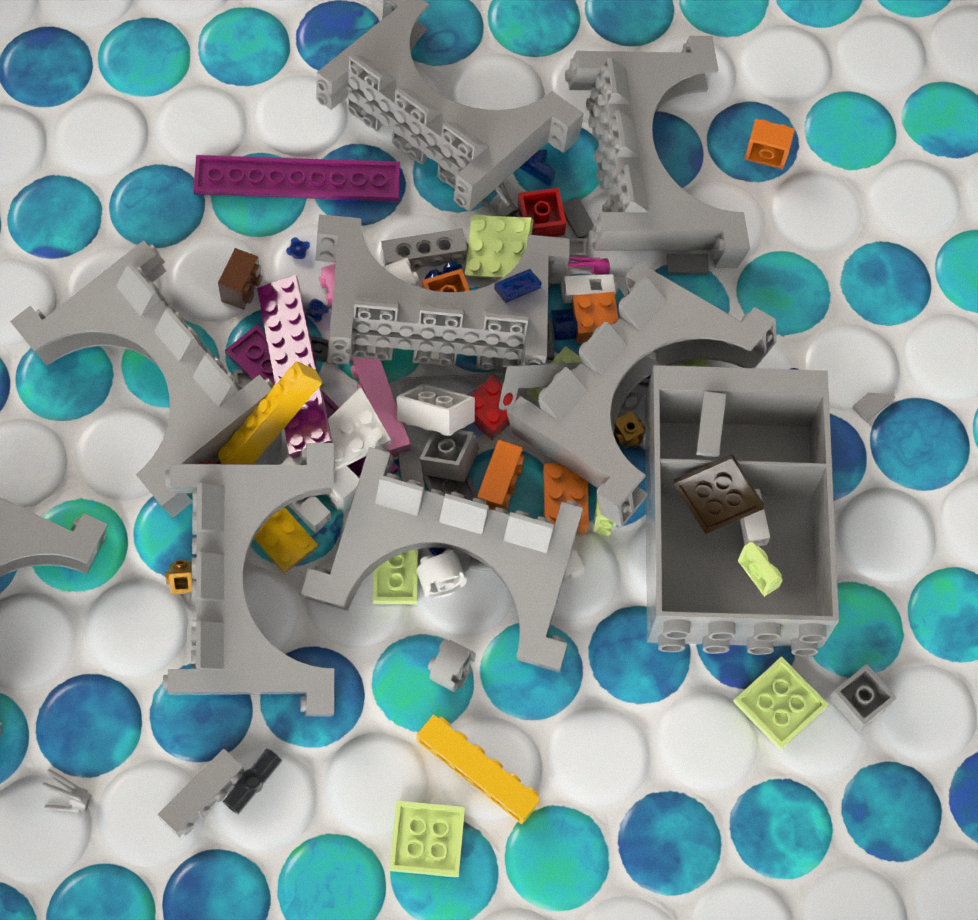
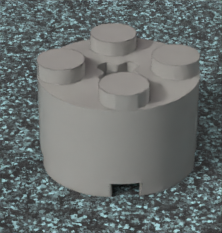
(451, 665)

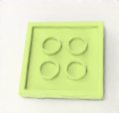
(496, 245)
(780, 703)
(427, 839)

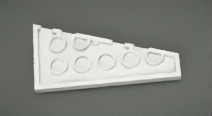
(353, 431)

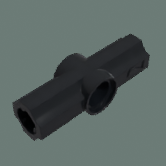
(261, 769)

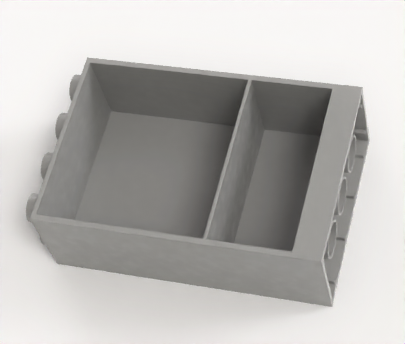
(782, 440)

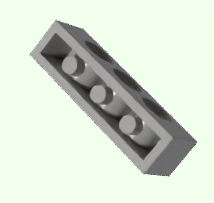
(431, 242)

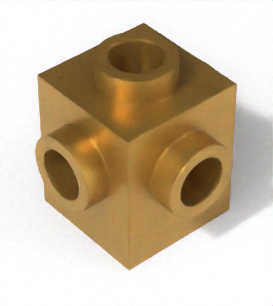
(629, 430)
(180, 576)

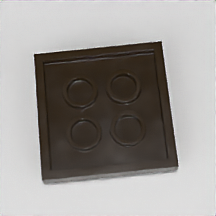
(718, 494)

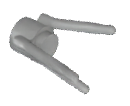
(505, 206)
(78, 800)

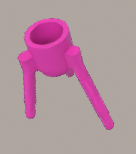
(597, 265)

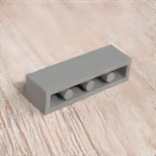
(201, 793)

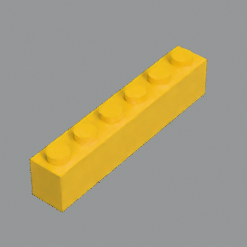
(271, 416)
(478, 769)

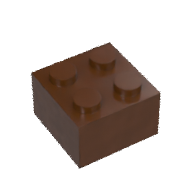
(240, 279)

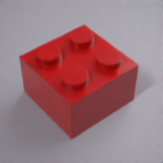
(546, 211)
(487, 412)

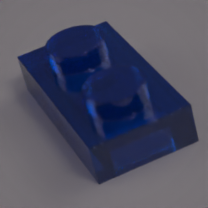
(517, 285)

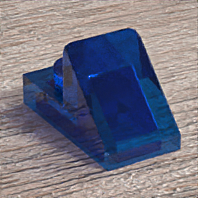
(536, 168)
(564, 324)

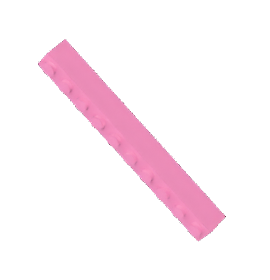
(373, 382)

